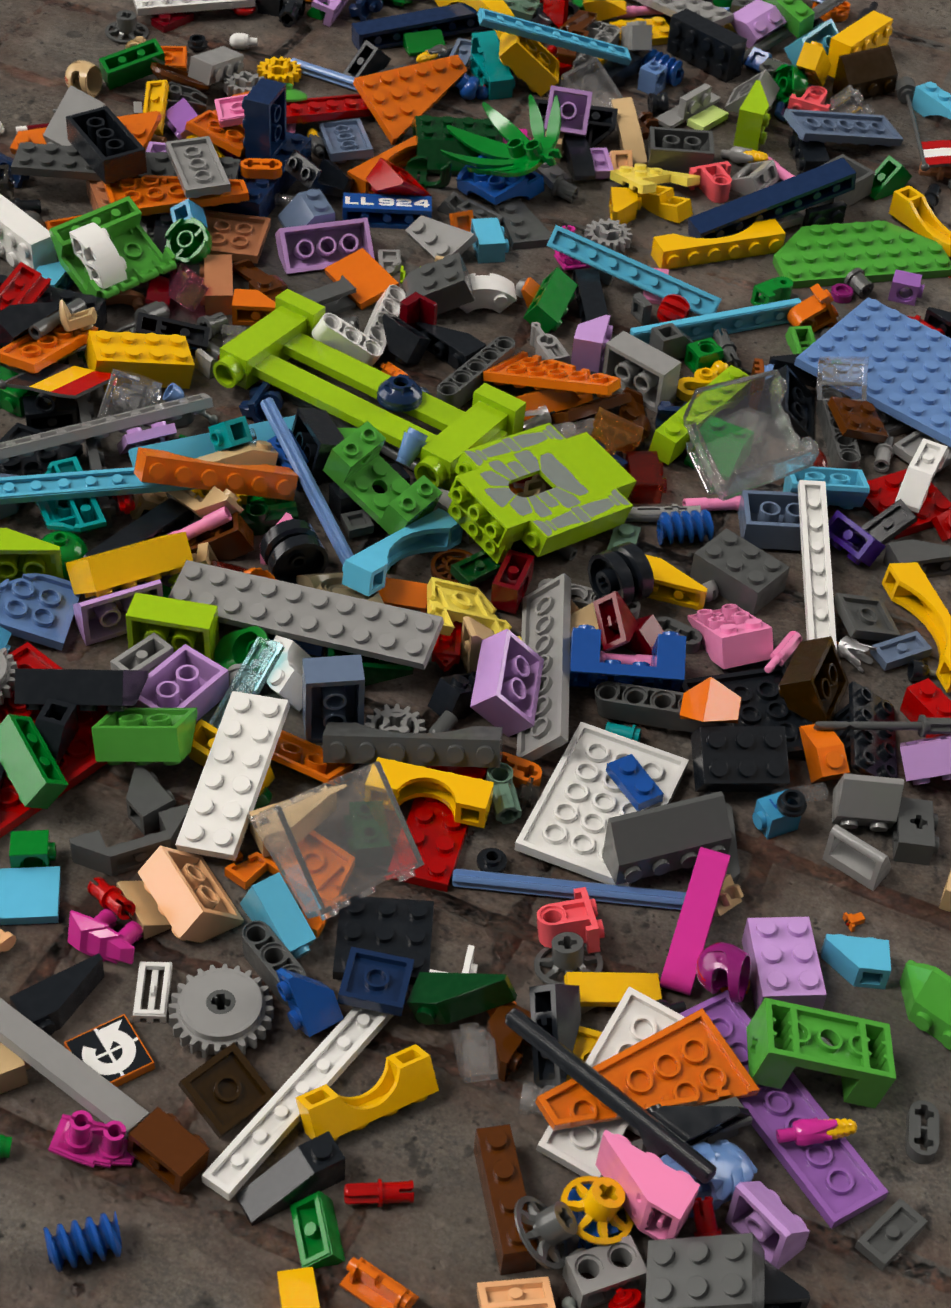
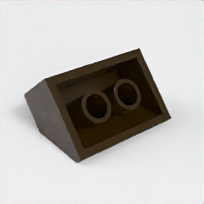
(868, 71)
(814, 680)

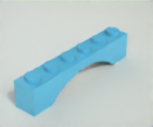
(931, 100)
(368, 569)

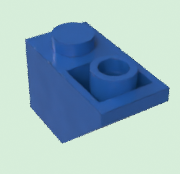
(310, 1002)

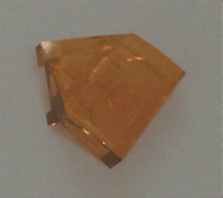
(616, 432)

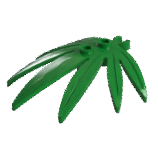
(520, 154)

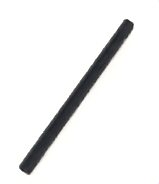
(611, 1096)

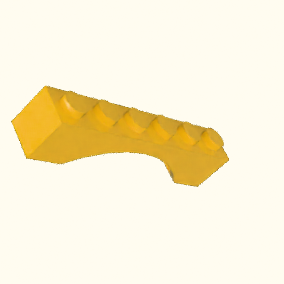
(913, 211)
(681, 251)
(911, 589)

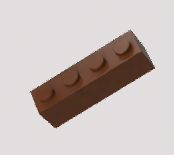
(501, 1189)

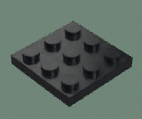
(40, 460)
(386, 927)

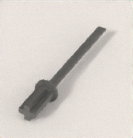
(923, 725)

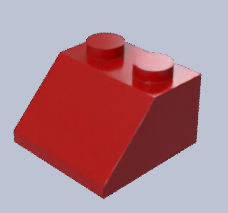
(393, 180)

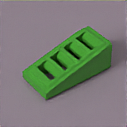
(798, 333)

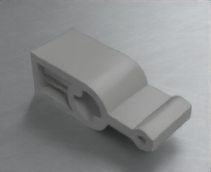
(547, 345)

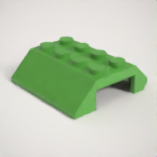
(129, 238)

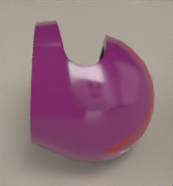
(722, 967)

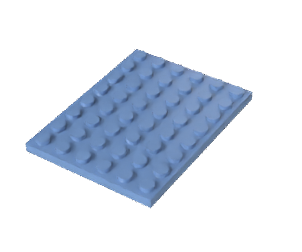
(906, 365)

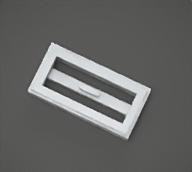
(150, 1013)

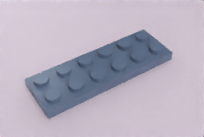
(842, 127)

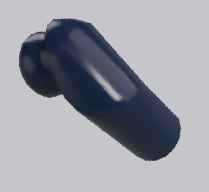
(779, 111)

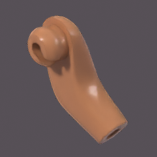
(128, 297)

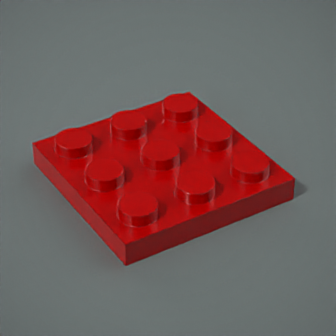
(884, 493)

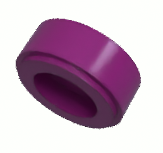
(842, 293)

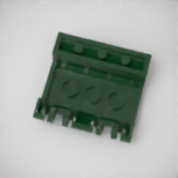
(433, 135)

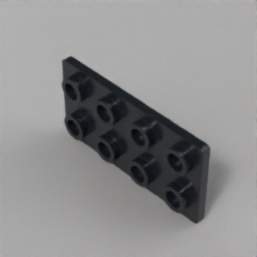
(870, 750)

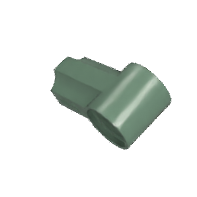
(505, 799)

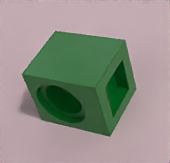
(702, 354)
(31, 849)

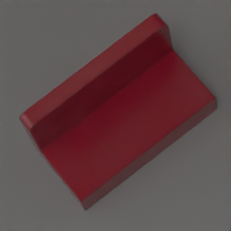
(418, 308)

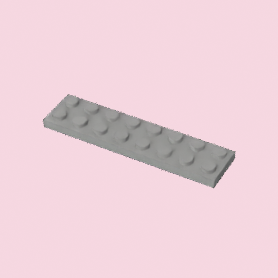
(547, 632)

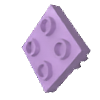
(137, 437)

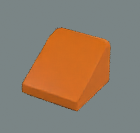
(529, 290)

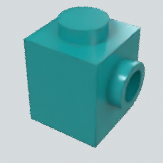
(230, 433)

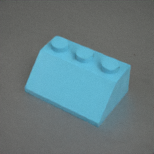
(821, 33)
(843, 486)

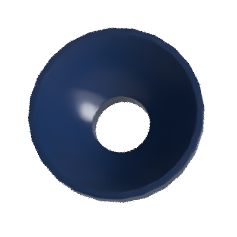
(399, 394)

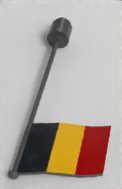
(71, 380)

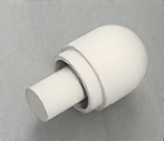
(242, 41)

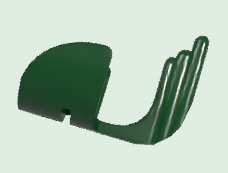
(418, 165)

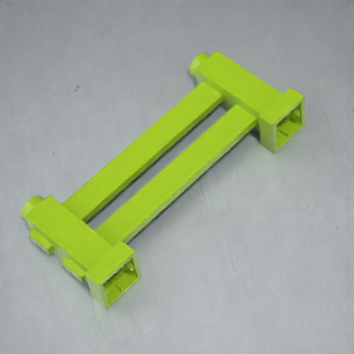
(287, 332)

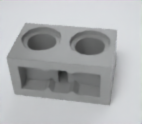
(607, 1276)

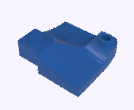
(497, 188)

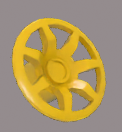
(600, 1205)

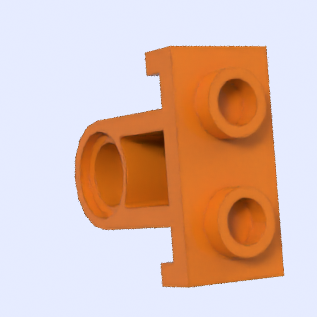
(814, 310)

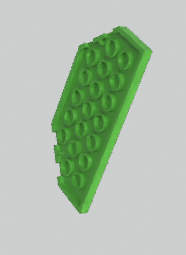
(878, 247)

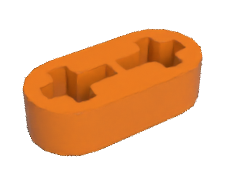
(261, 168)
(521, 769)

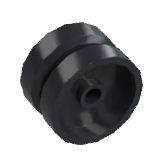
(293, 550)
(623, 571)

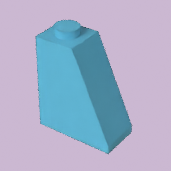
(275, 905)

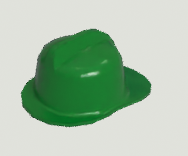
(236, 645)

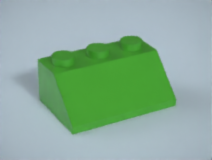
(145, 735)

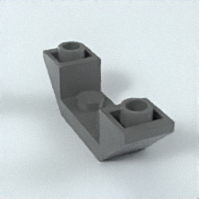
(92, 853)

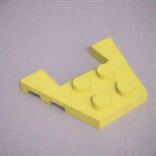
(647, 178)
(459, 600)

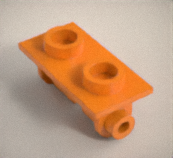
(375, 1286)

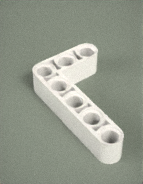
(365, 345)

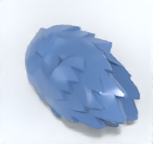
(732, 1168)

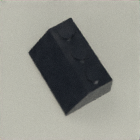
(798, 404)
(317, 437)

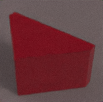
(614, 620)
(644, 635)

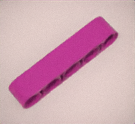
(694, 920)

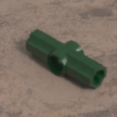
(263, 516)

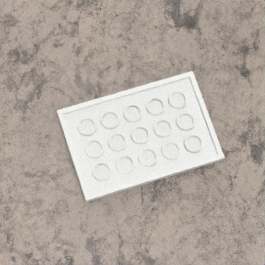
(580, 797)

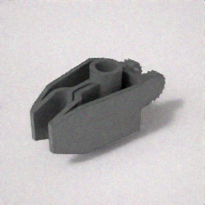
(193, 96)

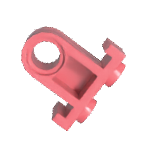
(812, 99)
(714, 180)
(571, 916)

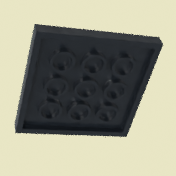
(761, 703)

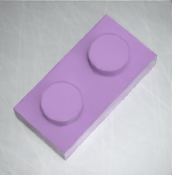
(601, 162)

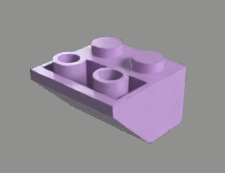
(590, 343)

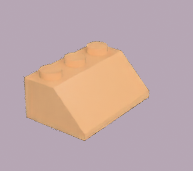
(188, 895)

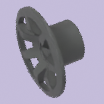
(125, 25)
(566, 957)
(550, 1226)

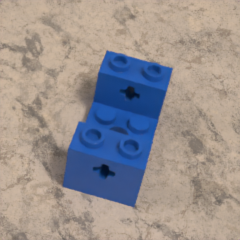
(665, 672)

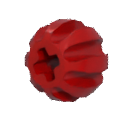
(673, 308)

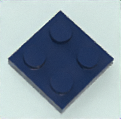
(375, 981)

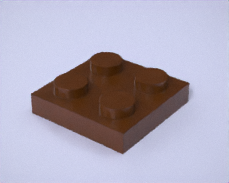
(857, 419)

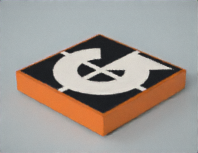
(113, 1051)

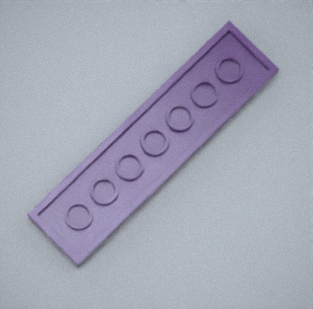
(827, 1172)

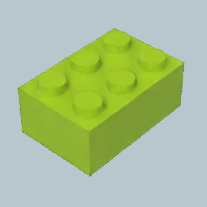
(174, 621)

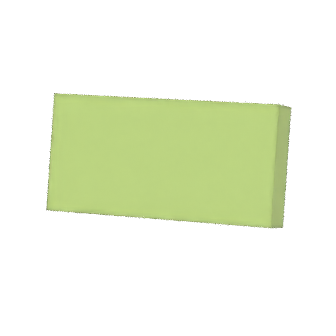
(707, 118)

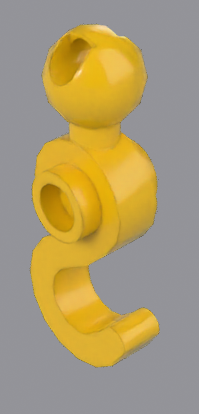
(701, 378)

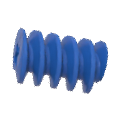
(674, 72)
(684, 525)
(83, 1241)

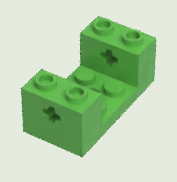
(358, 467)
(790, 1037)

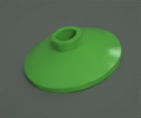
(294, 95)

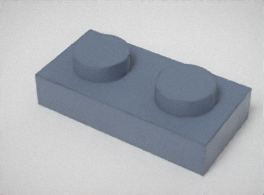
(901, 650)

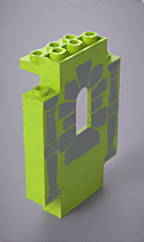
(585, 497)

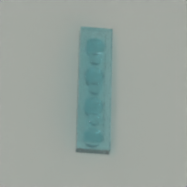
(252, 673)

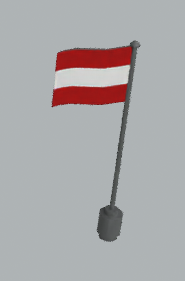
(932, 153)

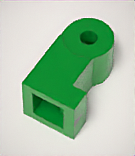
(772, 291)

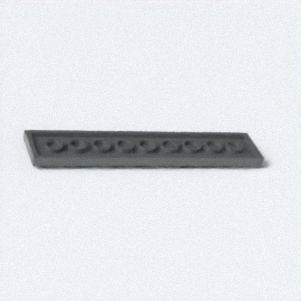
(67, 163)

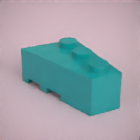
(488, 67)

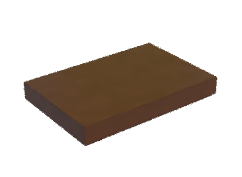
(590, 408)

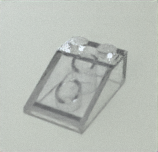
(593, 78)

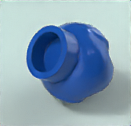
(470, 88)

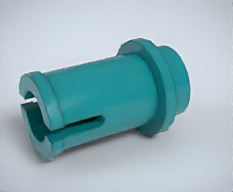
(626, 731)

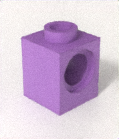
(906, 279)

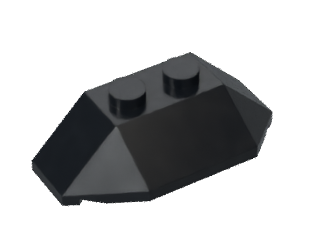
(600, 124)

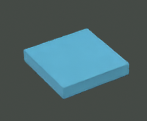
(29, 895)

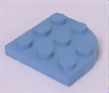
(38, 608)

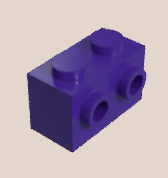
(853, 538)

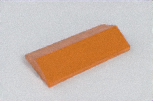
(307, 758)

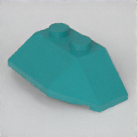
(71, 515)

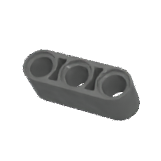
(267, 954)

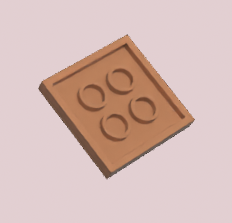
(237, 234)

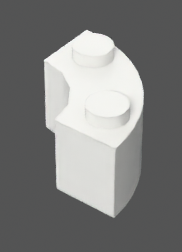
(98, 255)
(490, 292)
(287, 673)

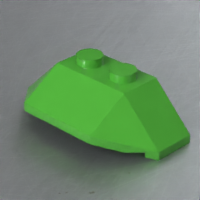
(928, 999)

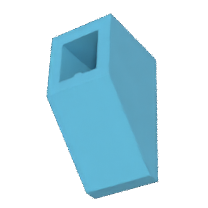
(858, 959)

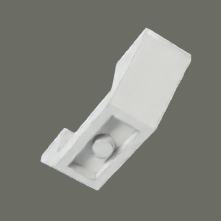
(920, 473)

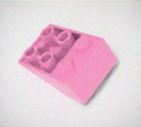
(733, 636)
(655, 1194)

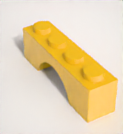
(464, 795)
(405, 1080)

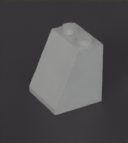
(73, 102)

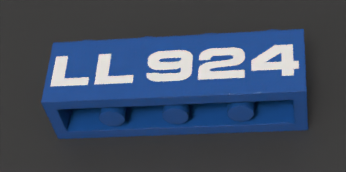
(386, 209)

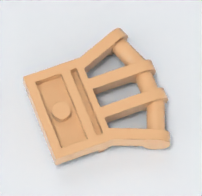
(516, 1293)

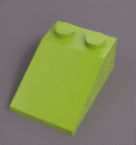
(752, 119)
(27, 554)

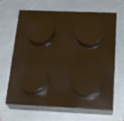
(226, 1090)

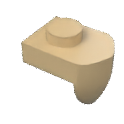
(80, 320)

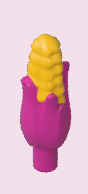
(816, 1131)

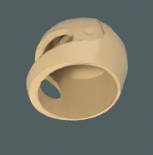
(84, 77)

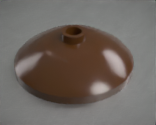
(173, 74)

